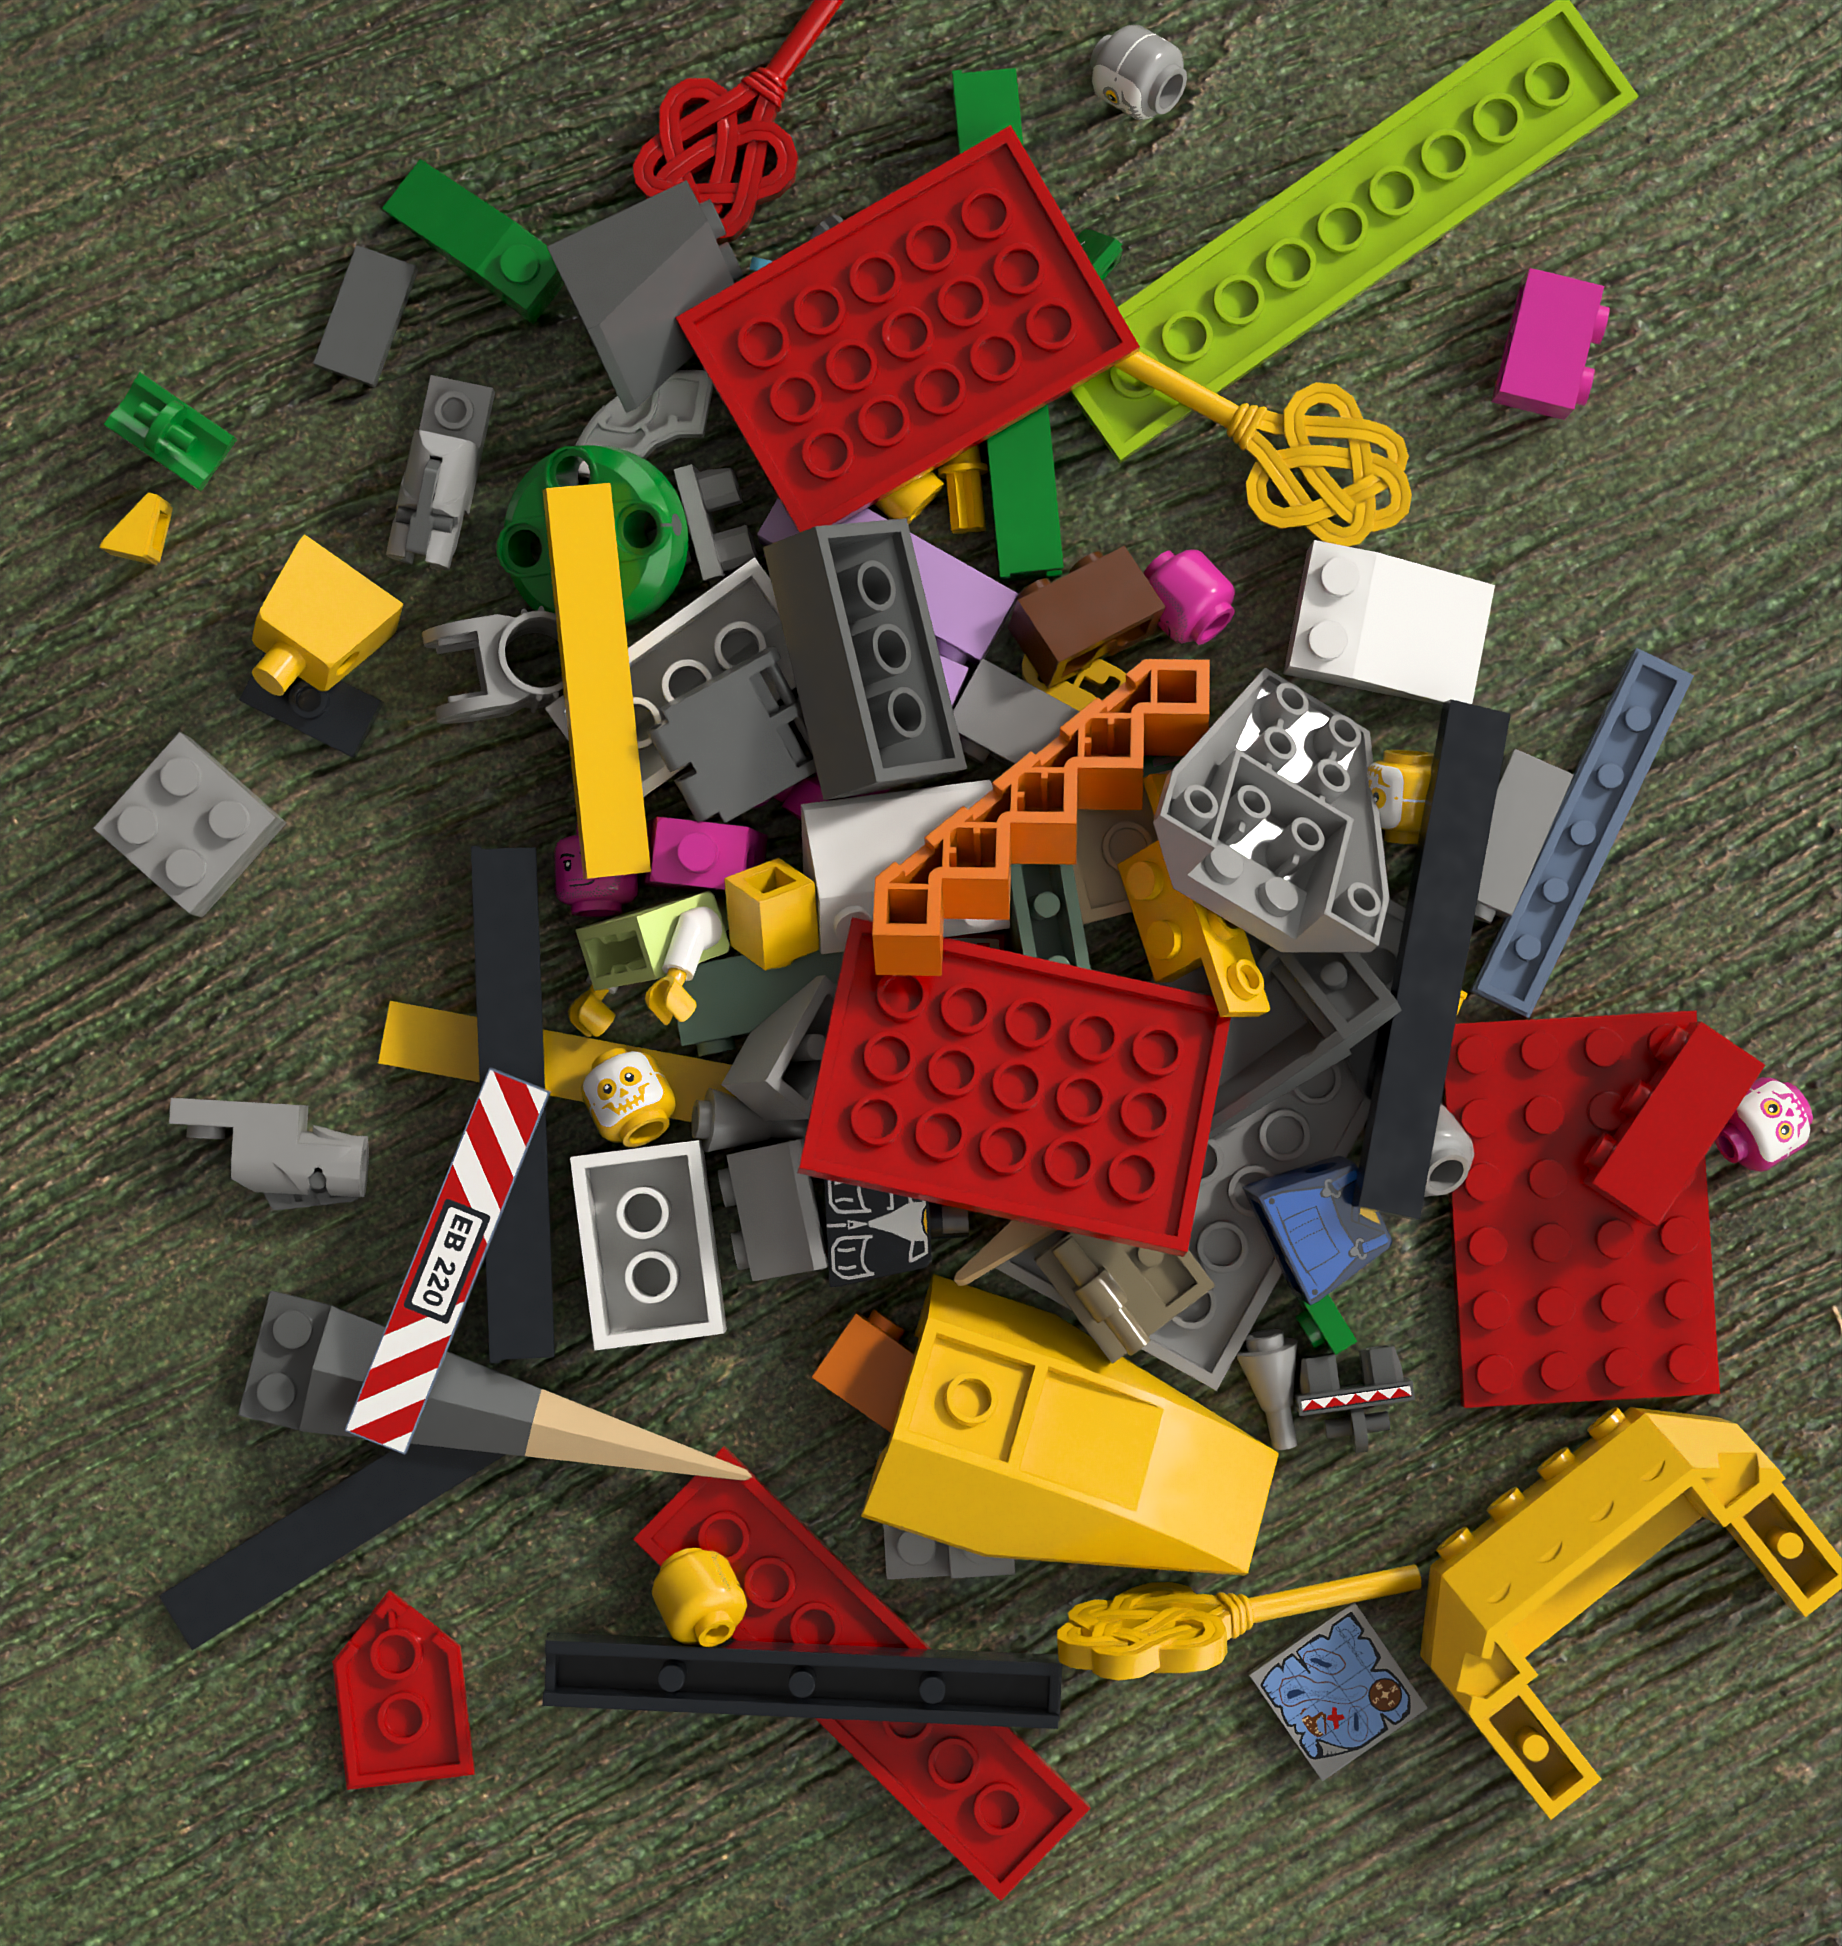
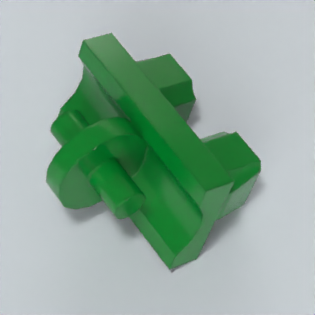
(170, 432)

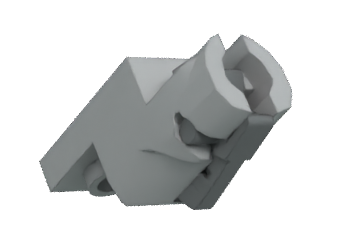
(441, 472)
(278, 1153)

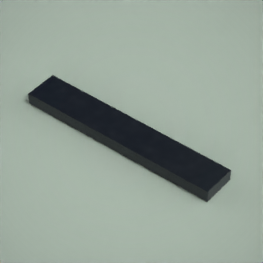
(316, 1537)

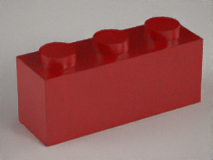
(1671, 1121)

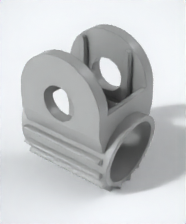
(500, 690)

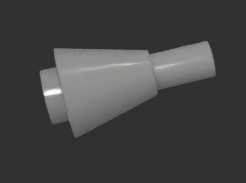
(727, 1123)
(1270, 1369)

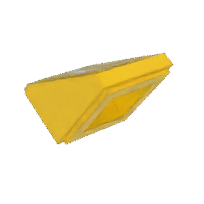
(141, 532)

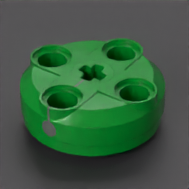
(637, 490)

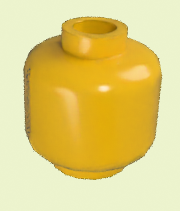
(699, 1597)

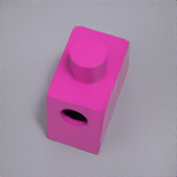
(700, 853)

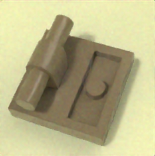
(1121, 1289)

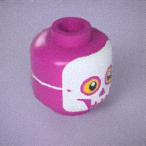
(1766, 1126)

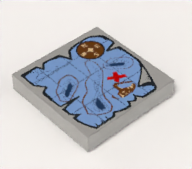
(1337, 1690)

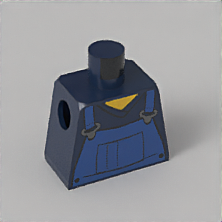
(1315, 1227)

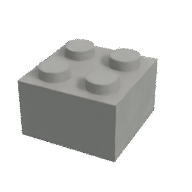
(190, 825)

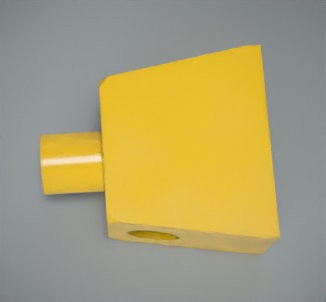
(320, 621)

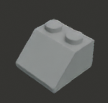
(775, 1212)

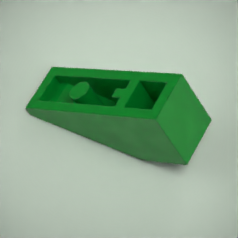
(477, 239)

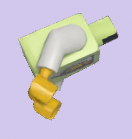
(645, 946)

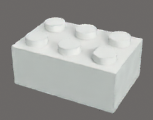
(648, 1245)

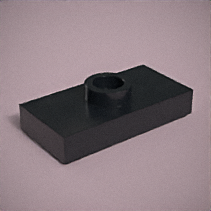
(332, 716)

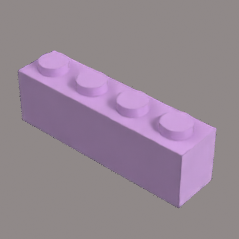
(961, 601)

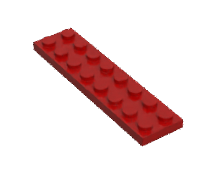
(964, 1783)

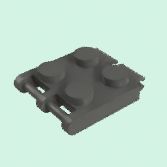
(734, 739)

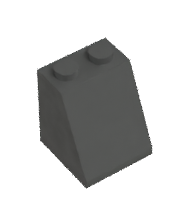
(640, 274)

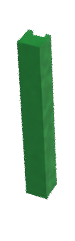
(1021, 454)

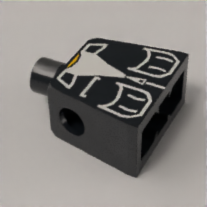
(883, 1232)

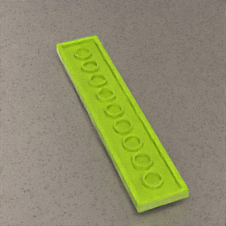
(1360, 217)

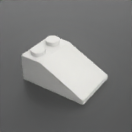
(1388, 625)

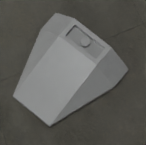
(1279, 823)

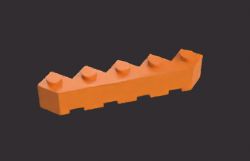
(1034, 812)

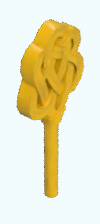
(1369, 470)
(1178, 1631)

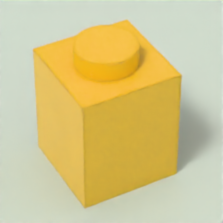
(772, 914)

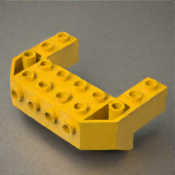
(1576, 1539)

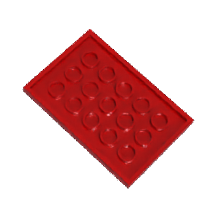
(908, 333)
(1019, 1092)
(1550, 1276)

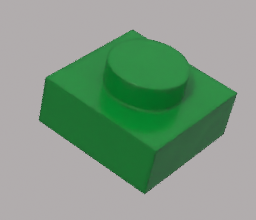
(1325, 1325)

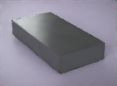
(365, 316)

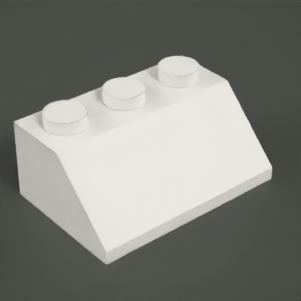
(860, 837)

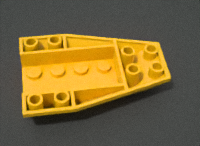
(1049, 1452)

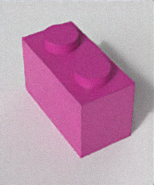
(1550, 344)

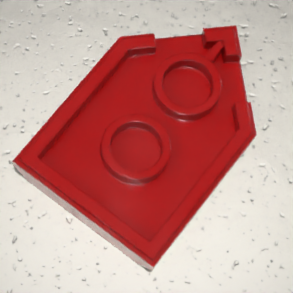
(402, 1700)

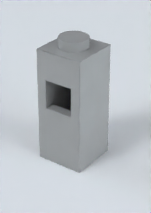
(1521, 820)

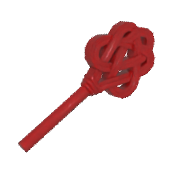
(721, 111)

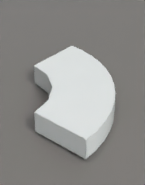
(670, 413)

